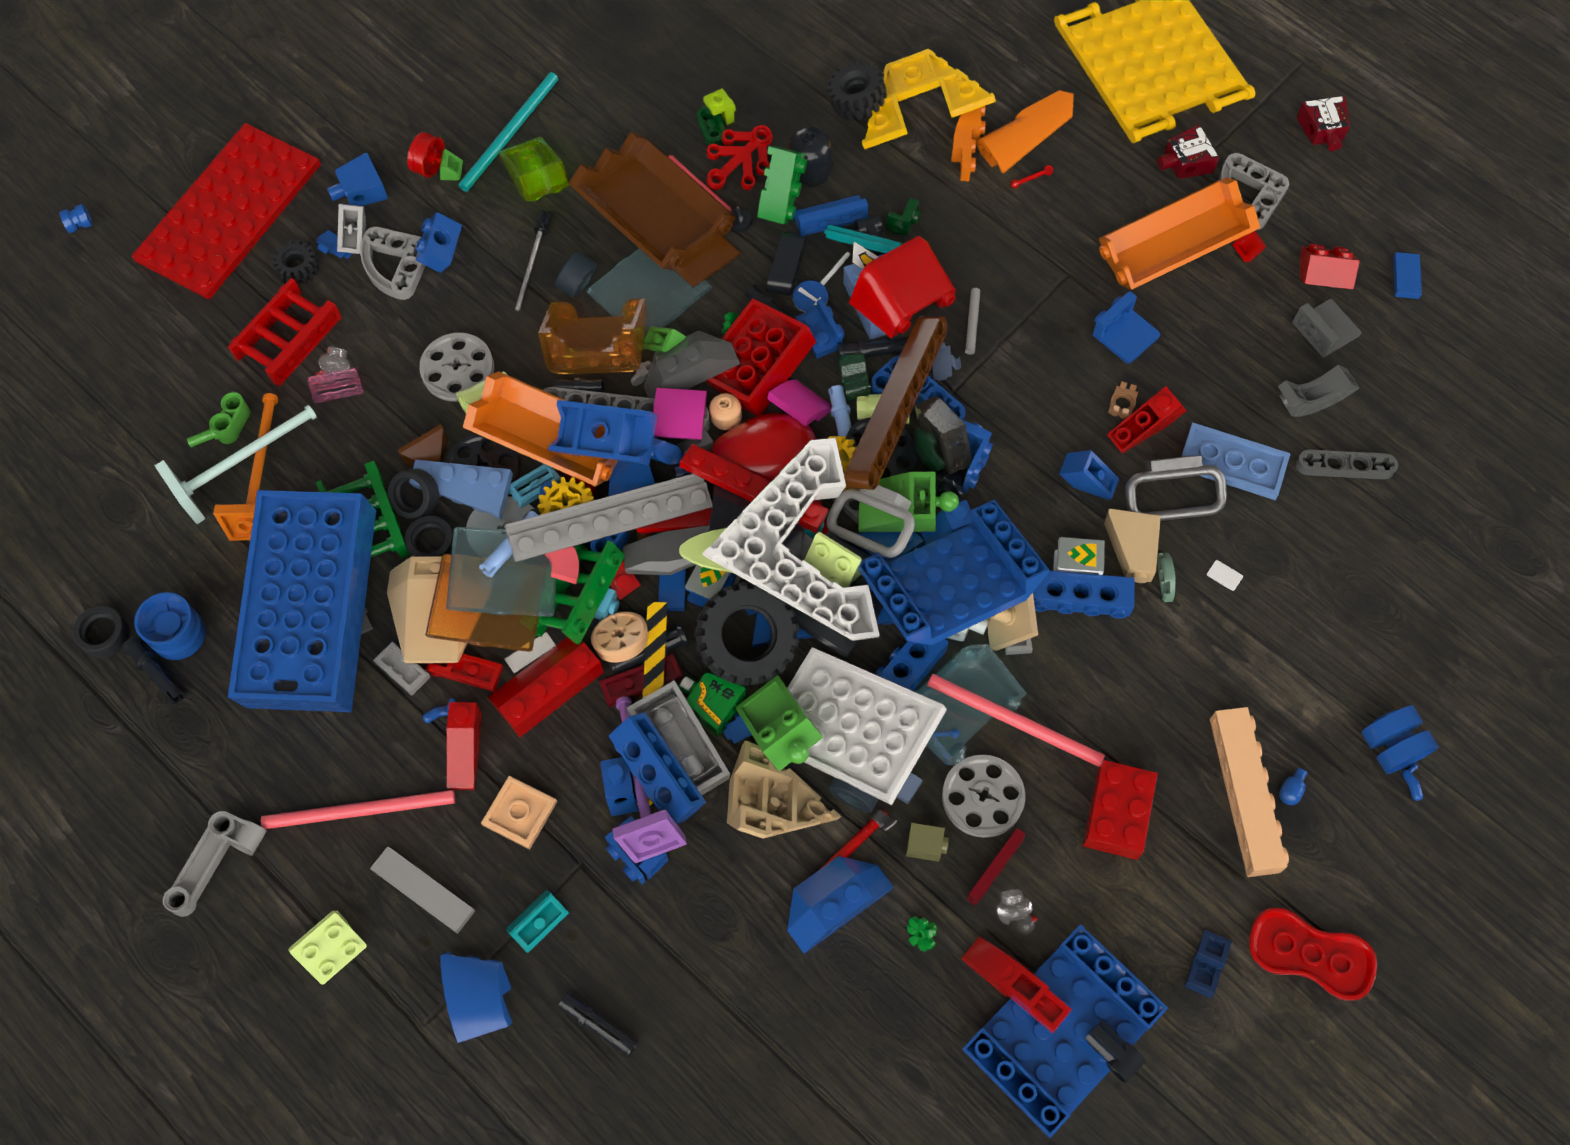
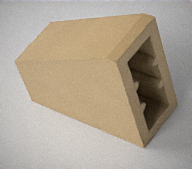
(1134, 542)

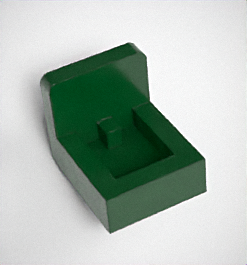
(903, 224)

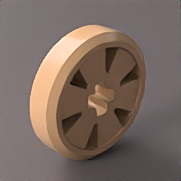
(606, 636)

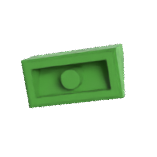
(662, 339)

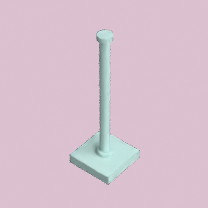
(184, 490)

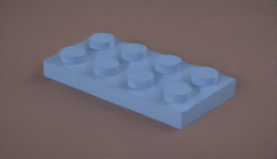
(1242, 461)

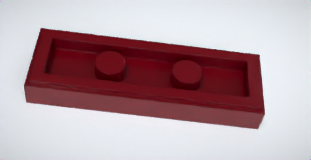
(631, 681)
(996, 867)

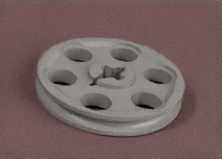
(449, 360)
(986, 809)

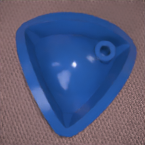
(665, 452)

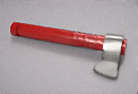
(878, 819)

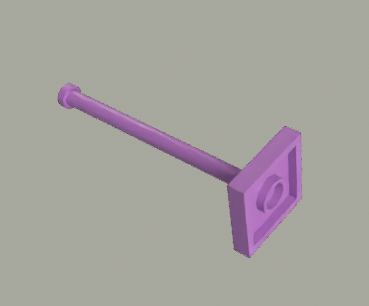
(652, 832)

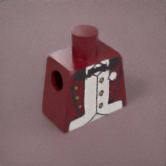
(1325, 121)
(1189, 154)

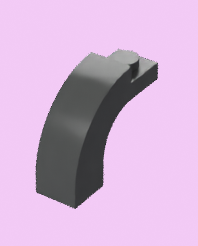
(1319, 393)

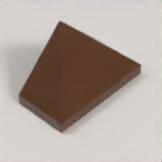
(426, 447)

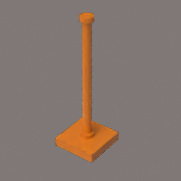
(238, 518)

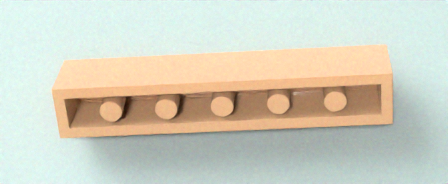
(1248, 792)

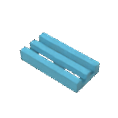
(532, 491)

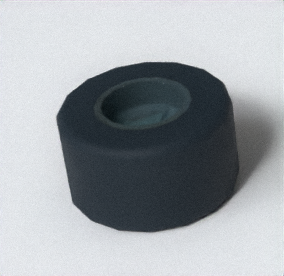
(575, 275)
(852, 796)

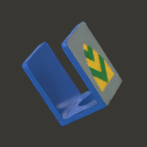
(706, 583)

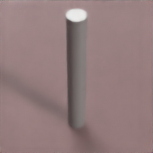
(972, 321)

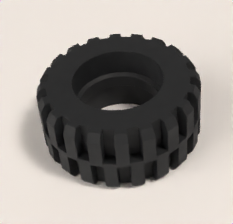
(720, 660)

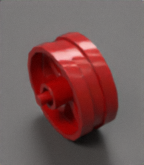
(425, 154)

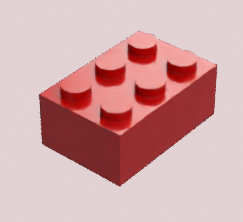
(1120, 810)

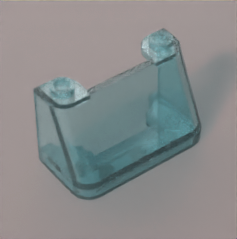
(982, 673)

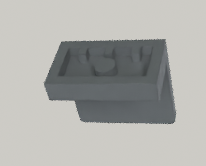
(1325, 327)

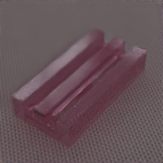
(337, 384)

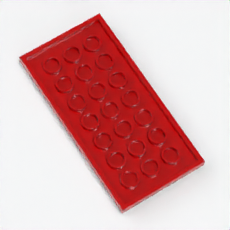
(226, 211)

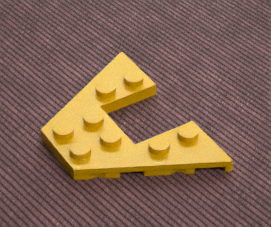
(912, 77)

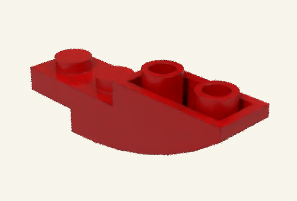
(1016, 982)

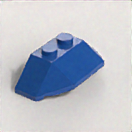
(833, 899)

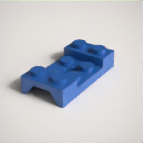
(626, 436)

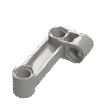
(207, 856)

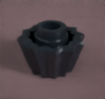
(949, 482)

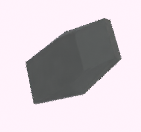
(660, 552)

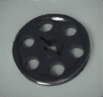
(906, 453)
(489, 459)

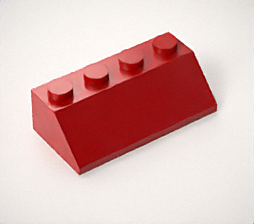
(546, 685)

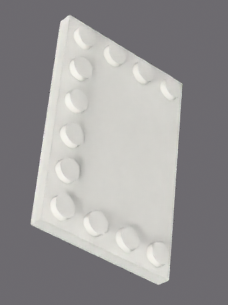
(866, 723)

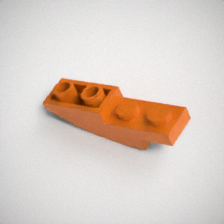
(965, 140)

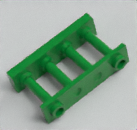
(379, 500)
(590, 597)

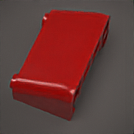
(901, 285)

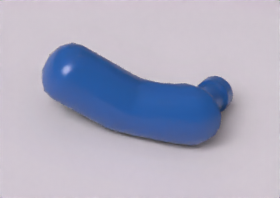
(437, 712)
(1413, 783)

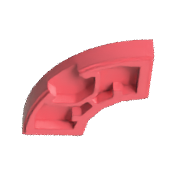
(564, 564)

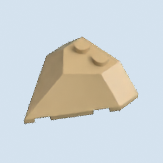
(771, 800)

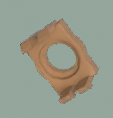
(1121, 392)

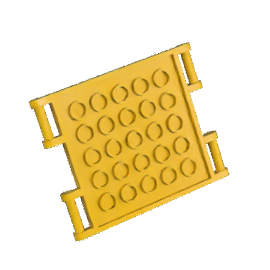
(1152, 62)

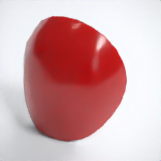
(764, 443)

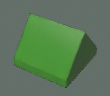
(450, 166)

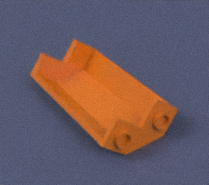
(1178, 233)
(528, 423)

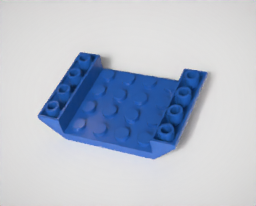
(957, 577)
(1056, 1071)

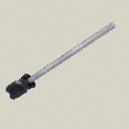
(541, 230)

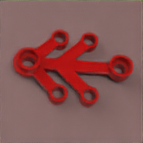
(741, 154)

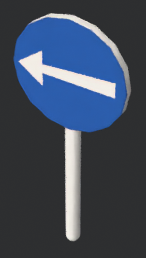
(808, 292)

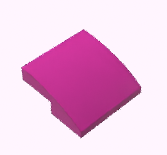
(799, 402)
(679, 413)

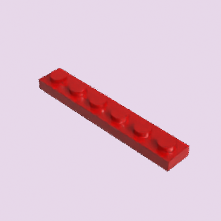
(740, 481)

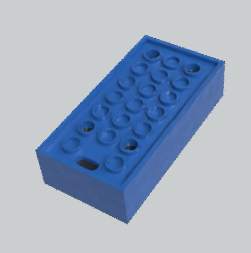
(303, 601)

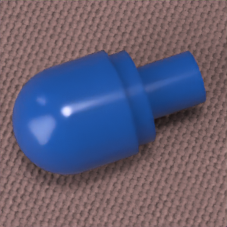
(1293, 788)

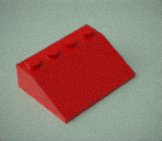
(768, 354)

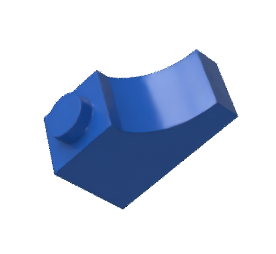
(949, 522)

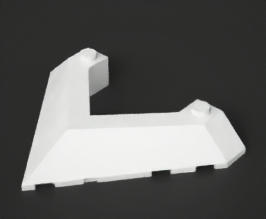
(756, 553)

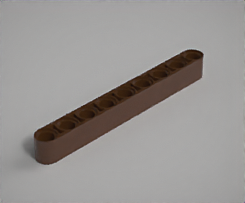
(896, 403)

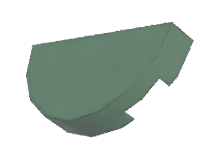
(1166, 576)

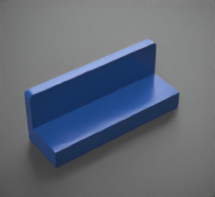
(833, 213)

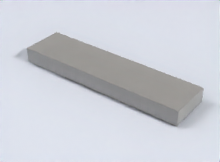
(422, 889)

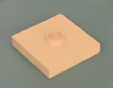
(519, 812)

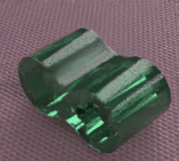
(854, 376)

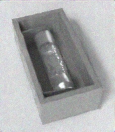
(683, 736)

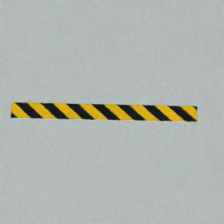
(655, 650)

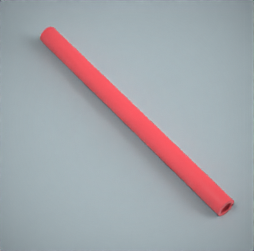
(1015, 720)
(358, 809)

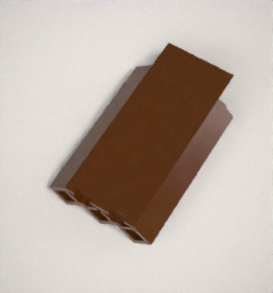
(659, 209)

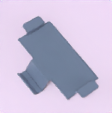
(943, 363)

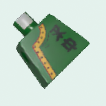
(713, 700)

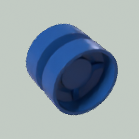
(170, 626)
(1396, 732)

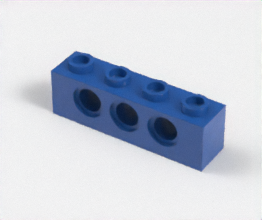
(1091, 586)
(914, 667)
(656, 767)

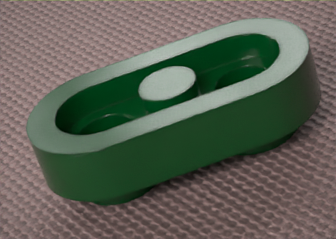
(711, 129)

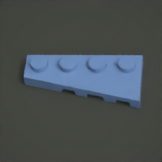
(475, 486)

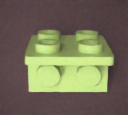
(833, 560)
(327, 947)

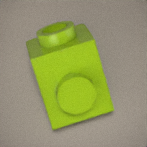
(720, 103)

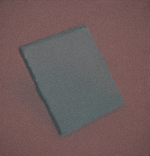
(641, 277)
(514, 589)

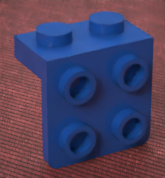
(1124, 330)
(980, 448)

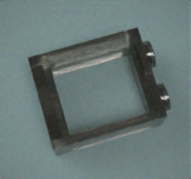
(948, 430)

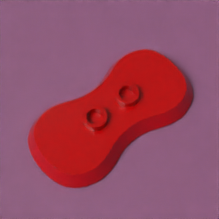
(1290, 946)

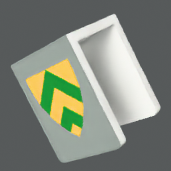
(1079, 556)

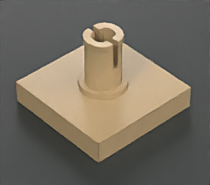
(1013, 625)

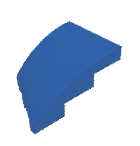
(474, 995)

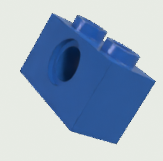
(446, 233)

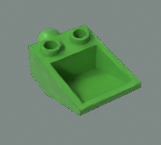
(910, 486)
(779, 724)

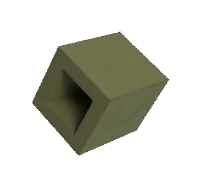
(926, 842)

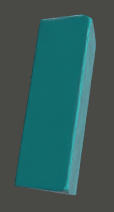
(537, 921)

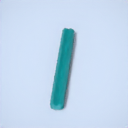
(865, 240)

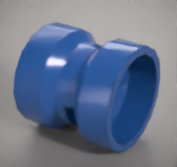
(76, 218)

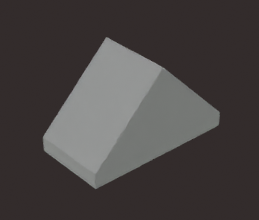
(350, 228)

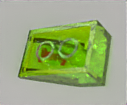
(534, 169)

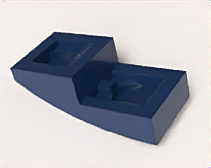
(1208, 963)

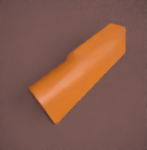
(1028, 130)

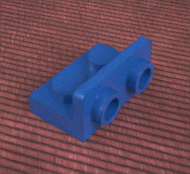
(823, 328)

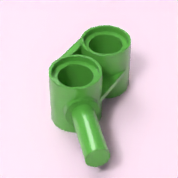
(229, 417)

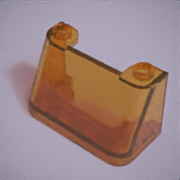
(584, 344)

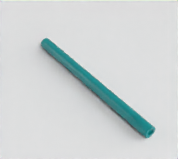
(507, 133)

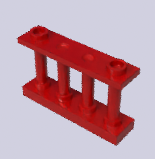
(299, 347)

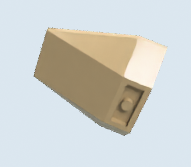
(410, 599)

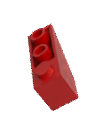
(1147, 420)

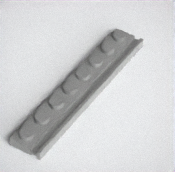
(607, 516)

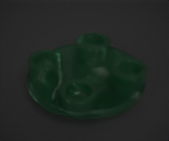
(926, 452)

